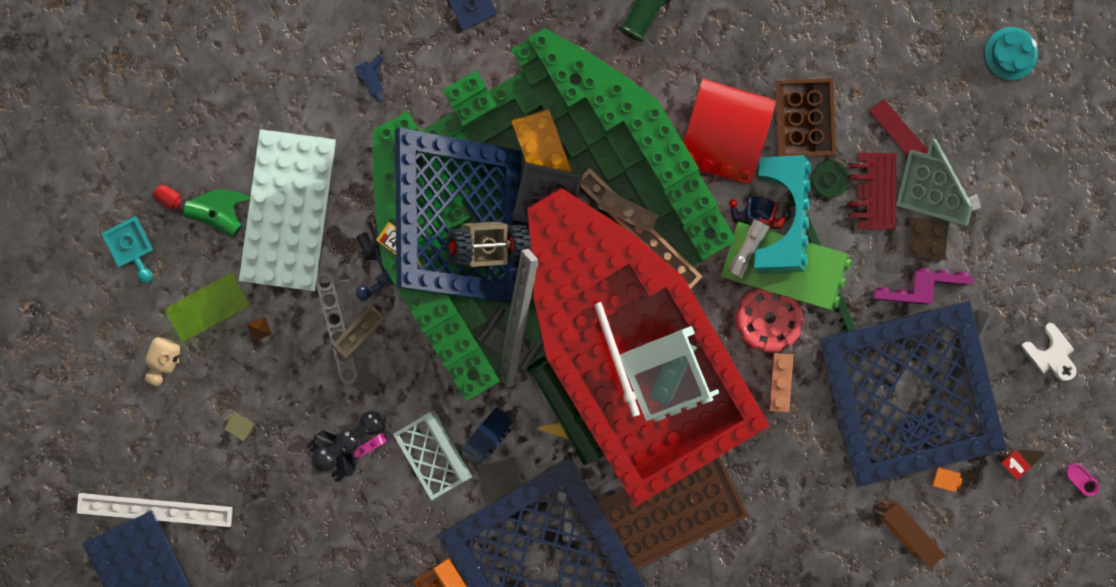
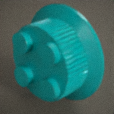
(1011, 53)

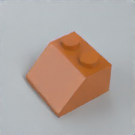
(440, 576)

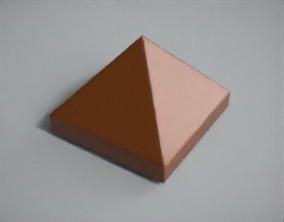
(259, 329)

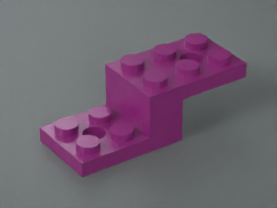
(922, 286)

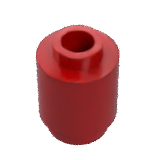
(167, 197)

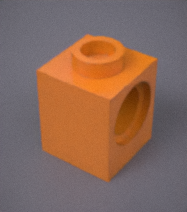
(946, 479)

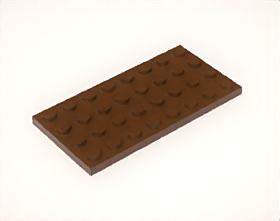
(673, 517)

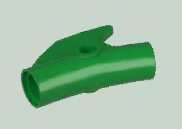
(220, 202)

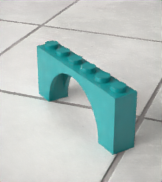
(789, 252)

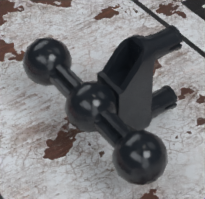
(338, 448)

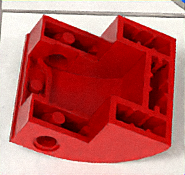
(728, 130)

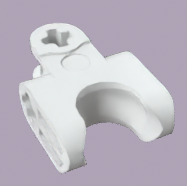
(1054, 357)

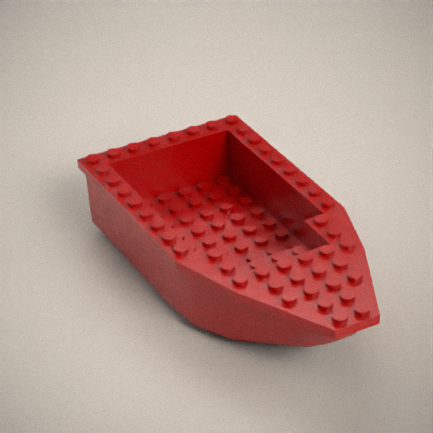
(596, 260)

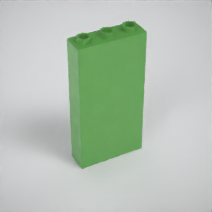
(815, 286)

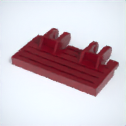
(877, 191)

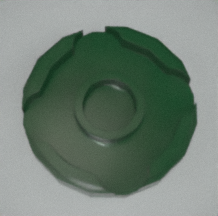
(830, 179)

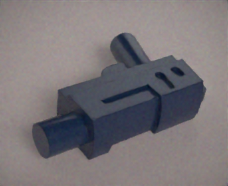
(368, 73)

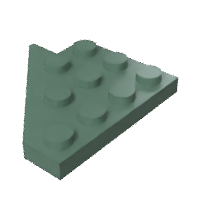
(933, 187)

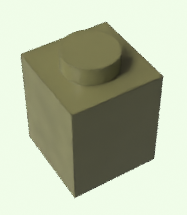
(239, 426)

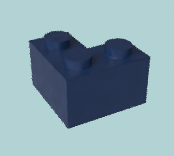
(488, 436)

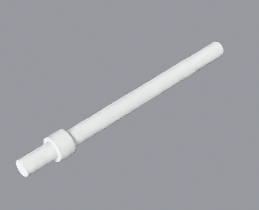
(629, 395)

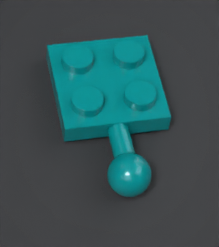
(129, 243)

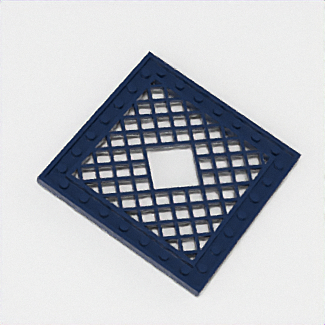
(409, 274)
(919, 460)
(562, 474)

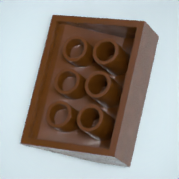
(805, 117)

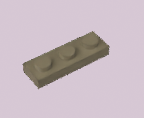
(627, 211)
(358, 331)

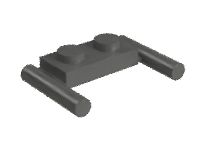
(495, 339)

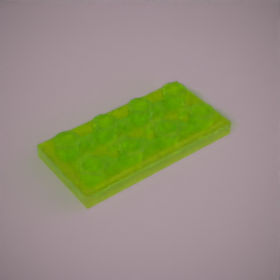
(207, 307)

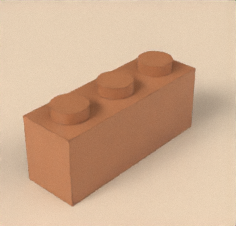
(780, 382)

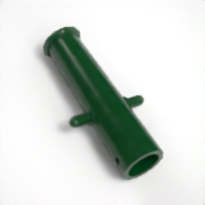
(640, 18)
(565, 412)

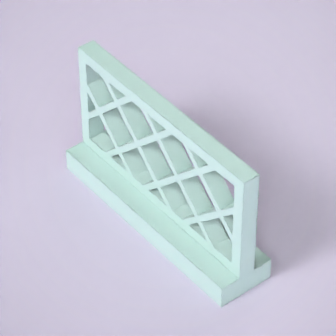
(447, 447)

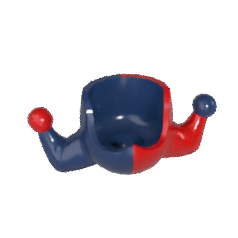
(760, 209)

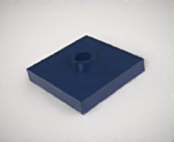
(472, 11)

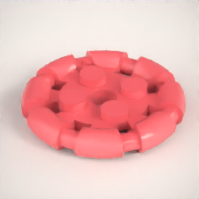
(765, 329)

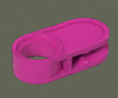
(370, 445)
(1079, 477)

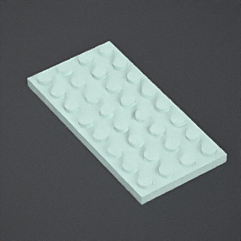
(287, 210)

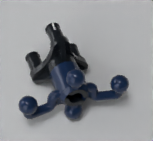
(372, 252)

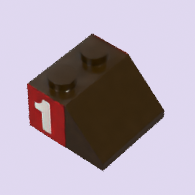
(1017, 461)

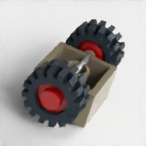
(486, 244)

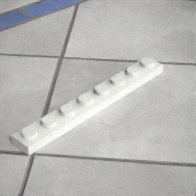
(163, 510)

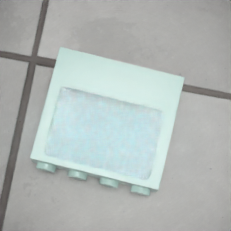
(666, 376)

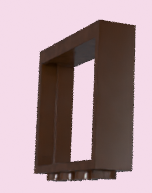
(908, 532)

